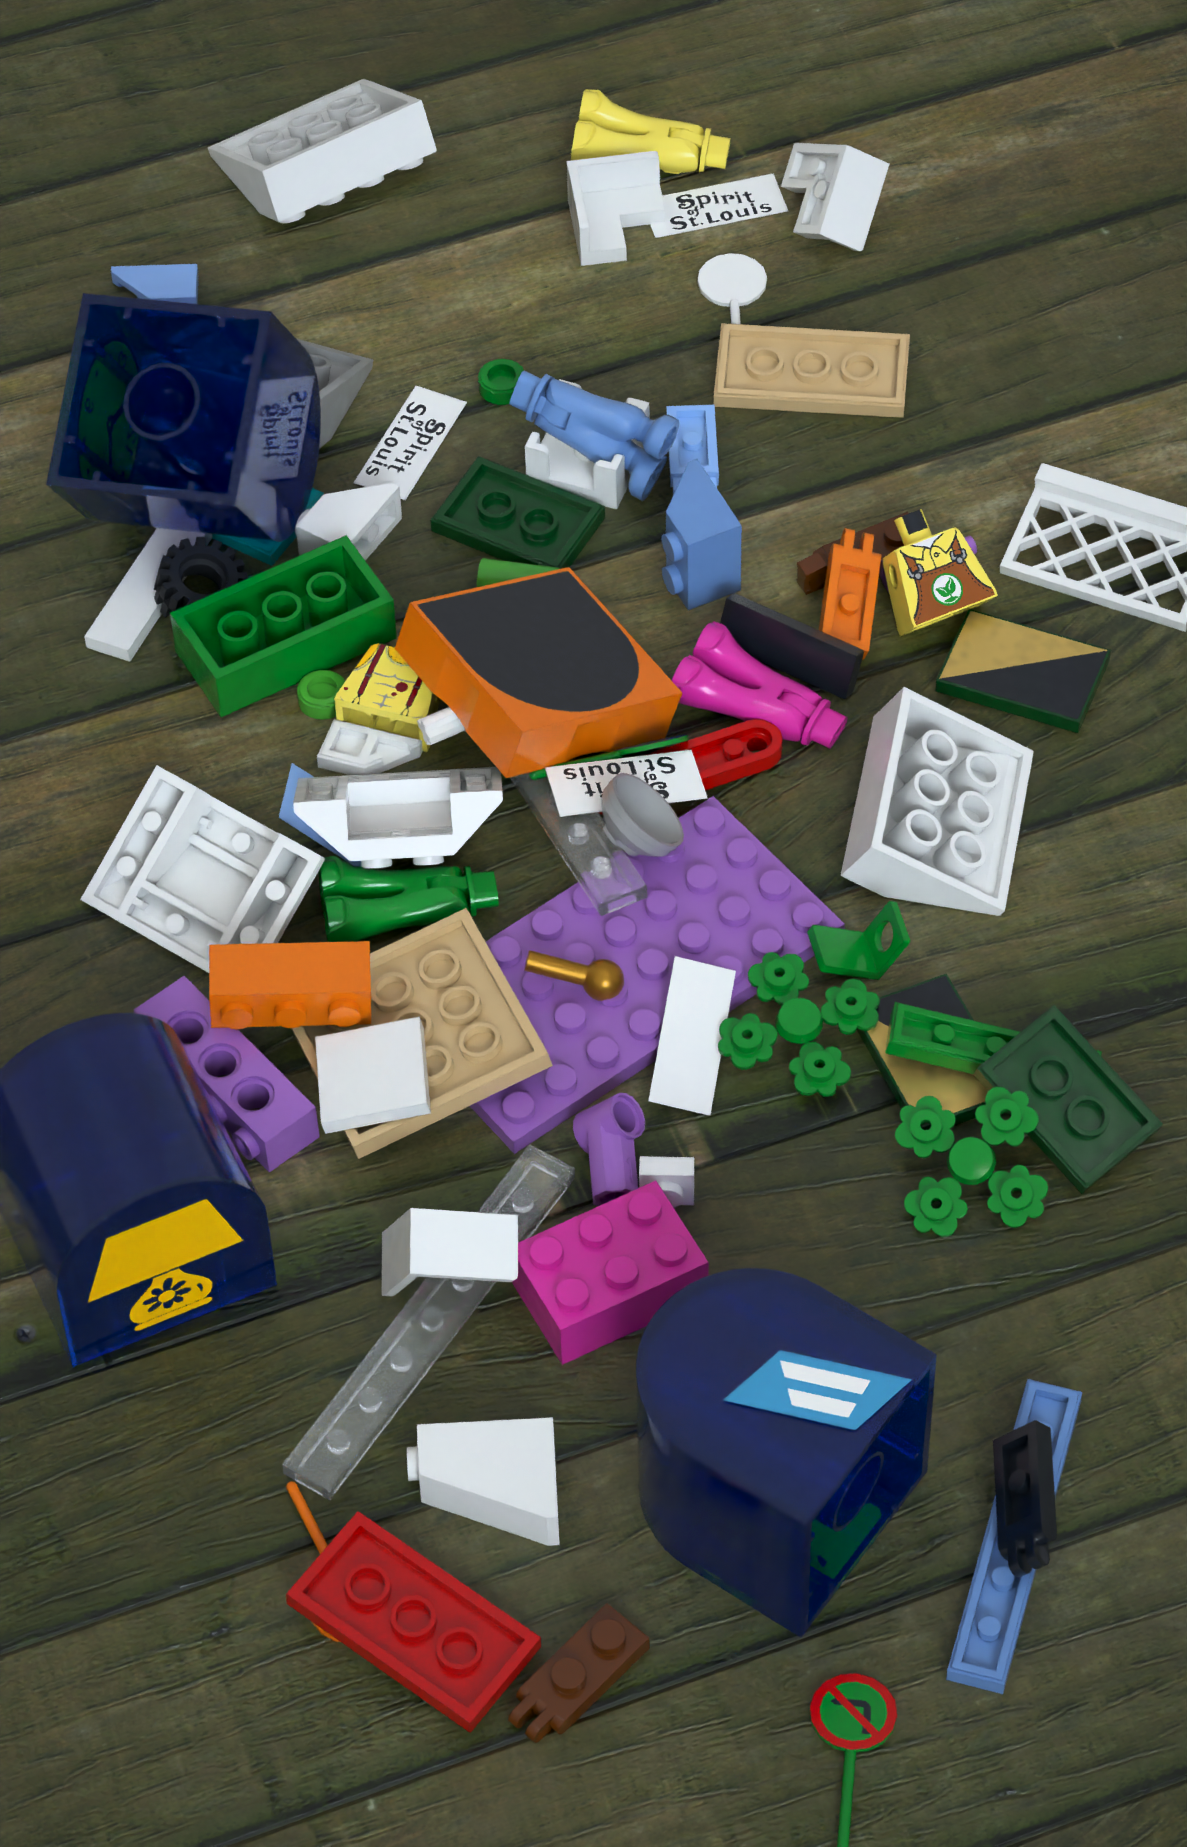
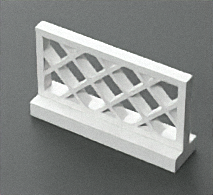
(1118, 510)

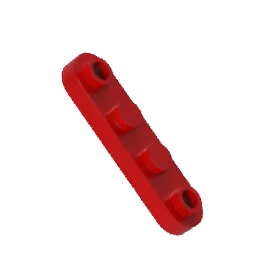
(727, 752)

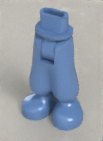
(598, 427)

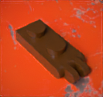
(578, 1674)

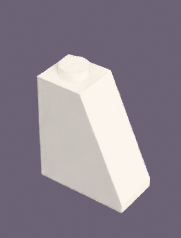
(491, 1473)

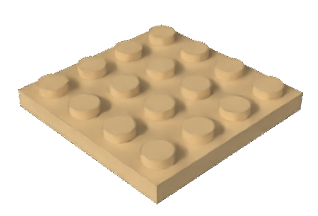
(470, 1019)

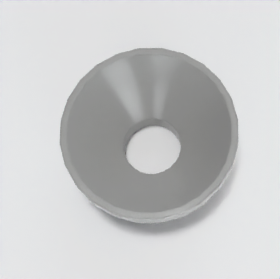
(639, 818)

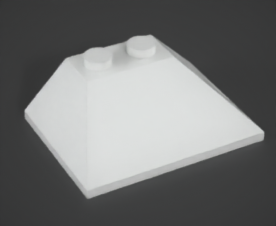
(399, 813)
(199, 872)

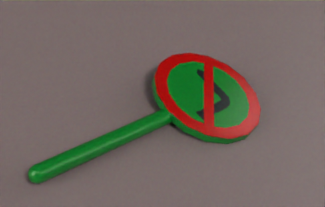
(852, 1716)

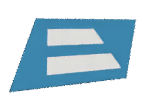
(817, 1390)

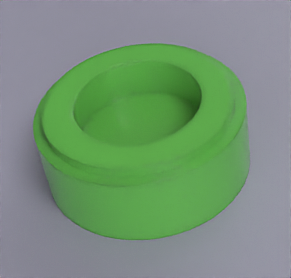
(317, 693)

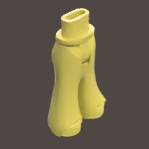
(614, 130)

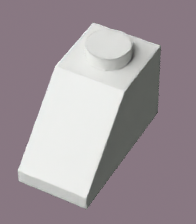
(359, 513)

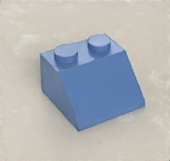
(701, 541)

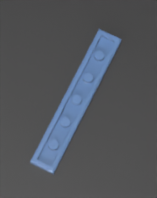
(996, 1596)

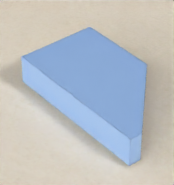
(159, 282)

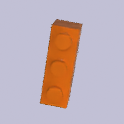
(290, 984)

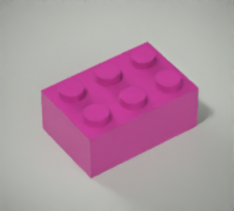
(606, 1271)

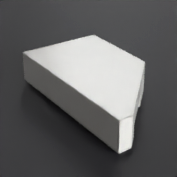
(365, 750)

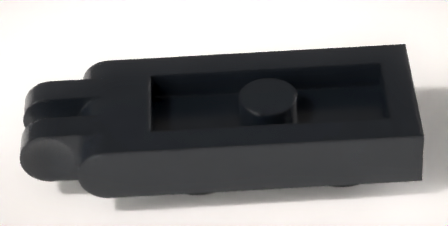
(1025, 1497)

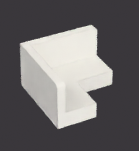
(839, 191)
(610, 196)
(449, 1247)

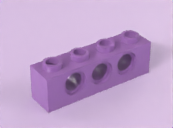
(286, 1116)

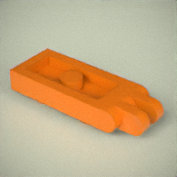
(851, 590)

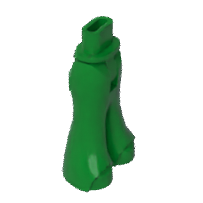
(375, 901)

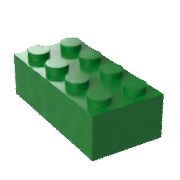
(283, 625)

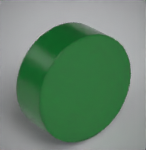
(498, 380)

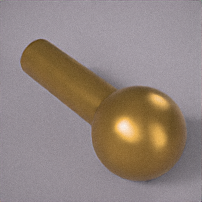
(600, 979)

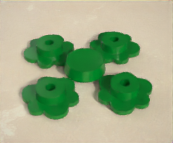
(799, 1023)
(971, 1161)

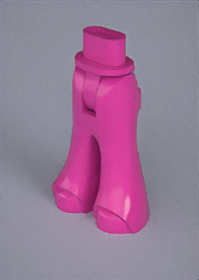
(734, 683)

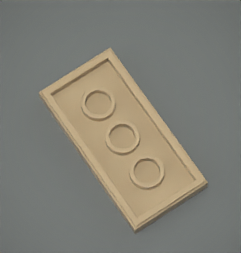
(812, 370)

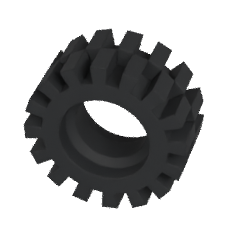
(194, 560)

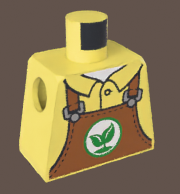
(932, 575)

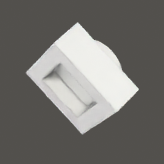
(672, 1174)

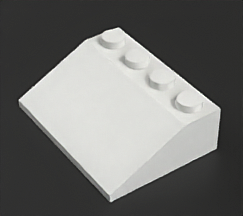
(326, 149)
(937, 808)

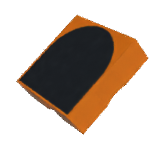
(537, 671)

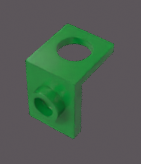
(860, 952)

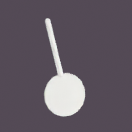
(732, 282)

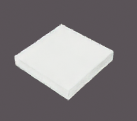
(372, 1075)

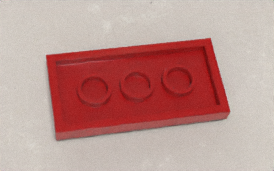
(414, 1621)

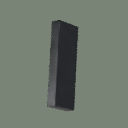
(793, 646)

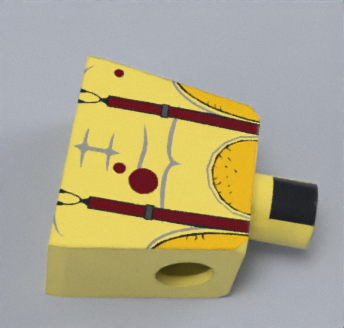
(385, 695)

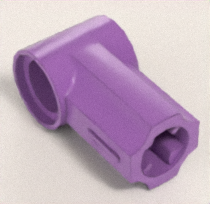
(608, 1137)

